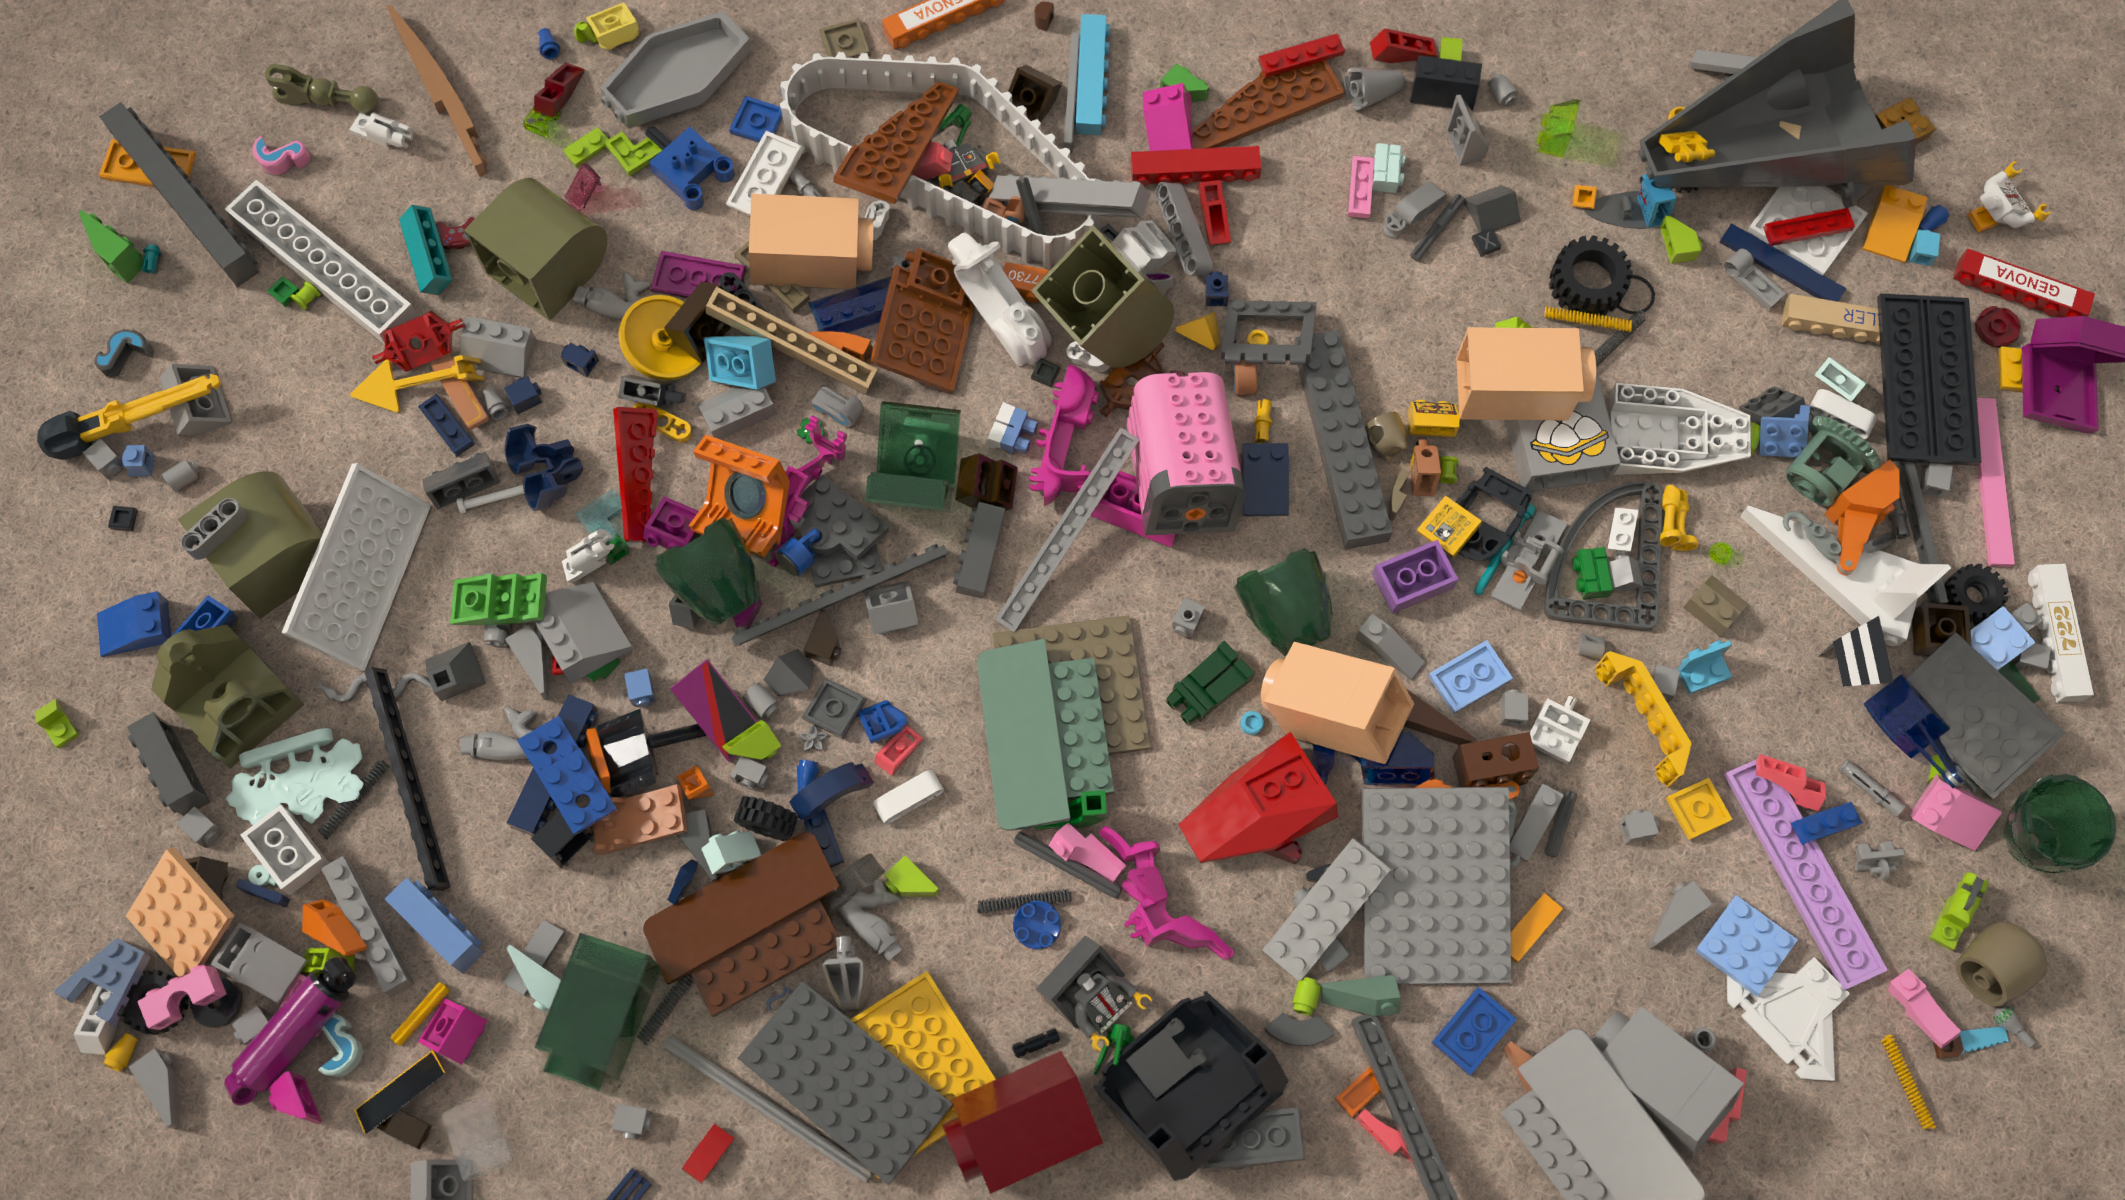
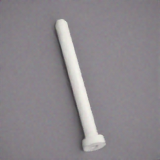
(488, 498)

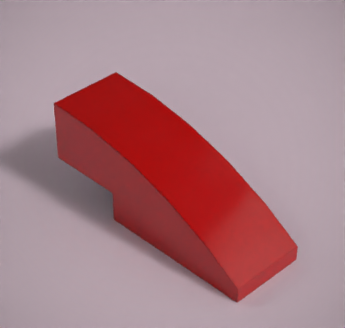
(1214, 212)

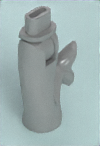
(607, 302)
(497, 745)
(871, 927)

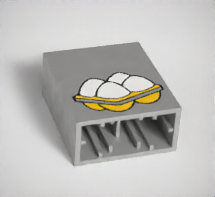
(1565, 451)

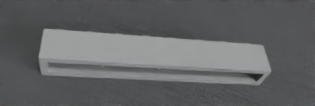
(1078, 195)

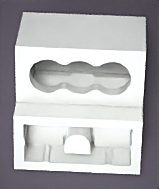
(1146, 246)

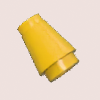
(121, 1053)

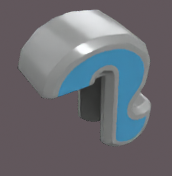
(838, 407)

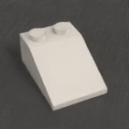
(1908, 587)

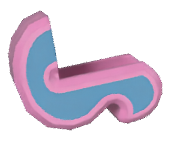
(282, 158)

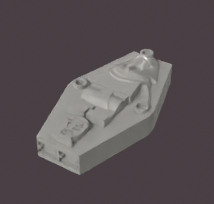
(675, 69)

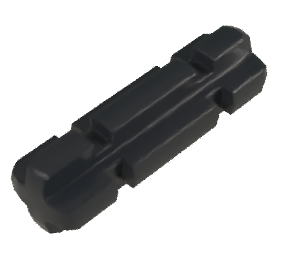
(1035, 1043)

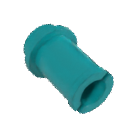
(151, 257)

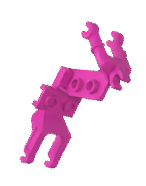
(806, 474)

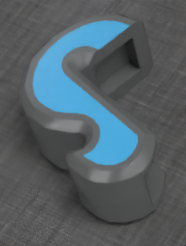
(119, 349)

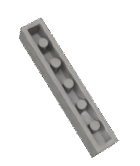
(367, 923)

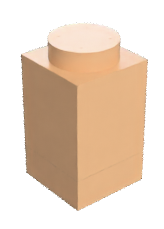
(808, 241)
(1523, 373)
(1337, 701)

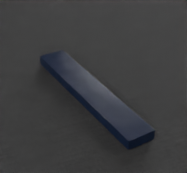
(1782, 264)

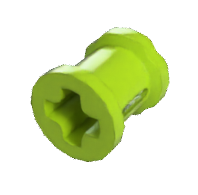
(305, 295)
(1448, 469)

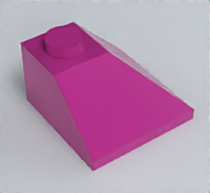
(292, 1096)

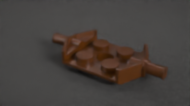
(1118, 391)

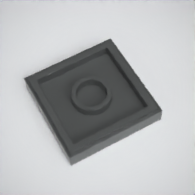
(834, 708)

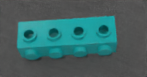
(425, 249)

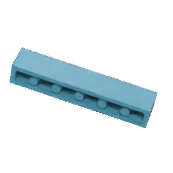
(1091, 74)

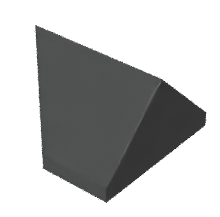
(790, 673)

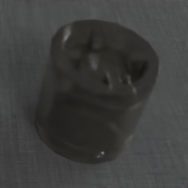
(968, 192)

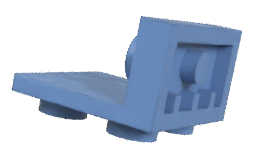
(1785, 435)

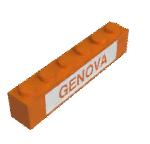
(930, 17)

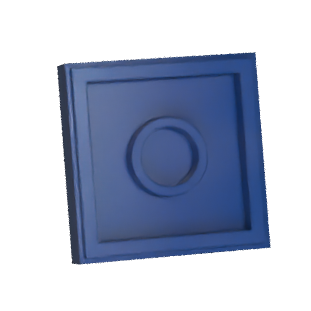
(755, 119)

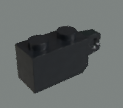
(649, 391)

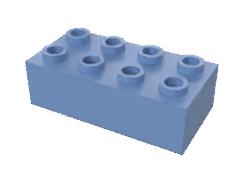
(430, 920)

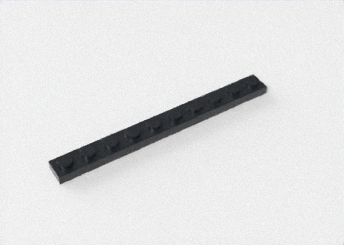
(407, 779)

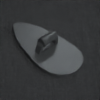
(1619, 210)

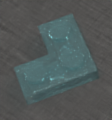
(599, 512)

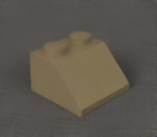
(1715, 605)

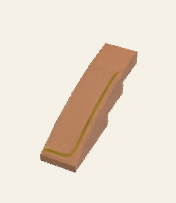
(461, 395)

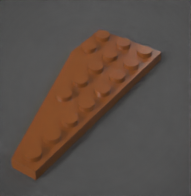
(890, 155)

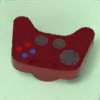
(454, 236)

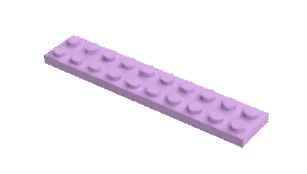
(1807, 878)

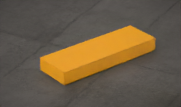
(1533, 925)

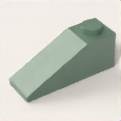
(1368, 995)

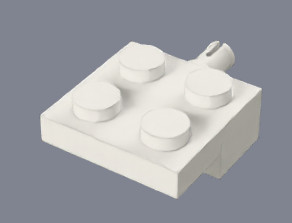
(1558, 729)

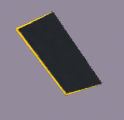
(399, 1092)

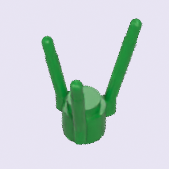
(958, 118)
(1119, 1036)

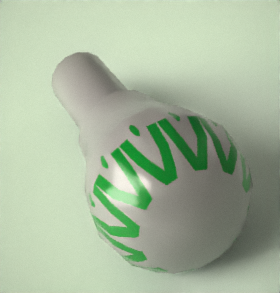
(2008, 1019)

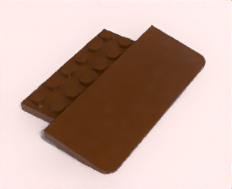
(749, 925)

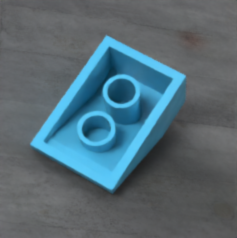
(740, 361)

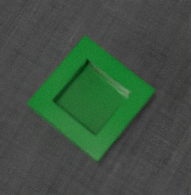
(282, 291)

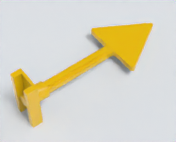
(382, 389)

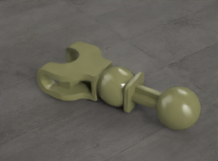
(303, 89)

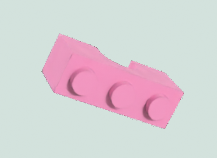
(161, 1005)

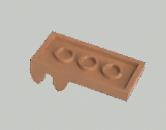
(641, 820)

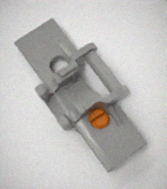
(1522, 556)

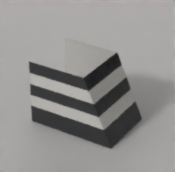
(1863, 655)

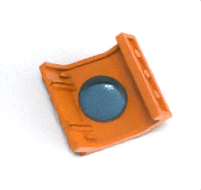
(744, 488)

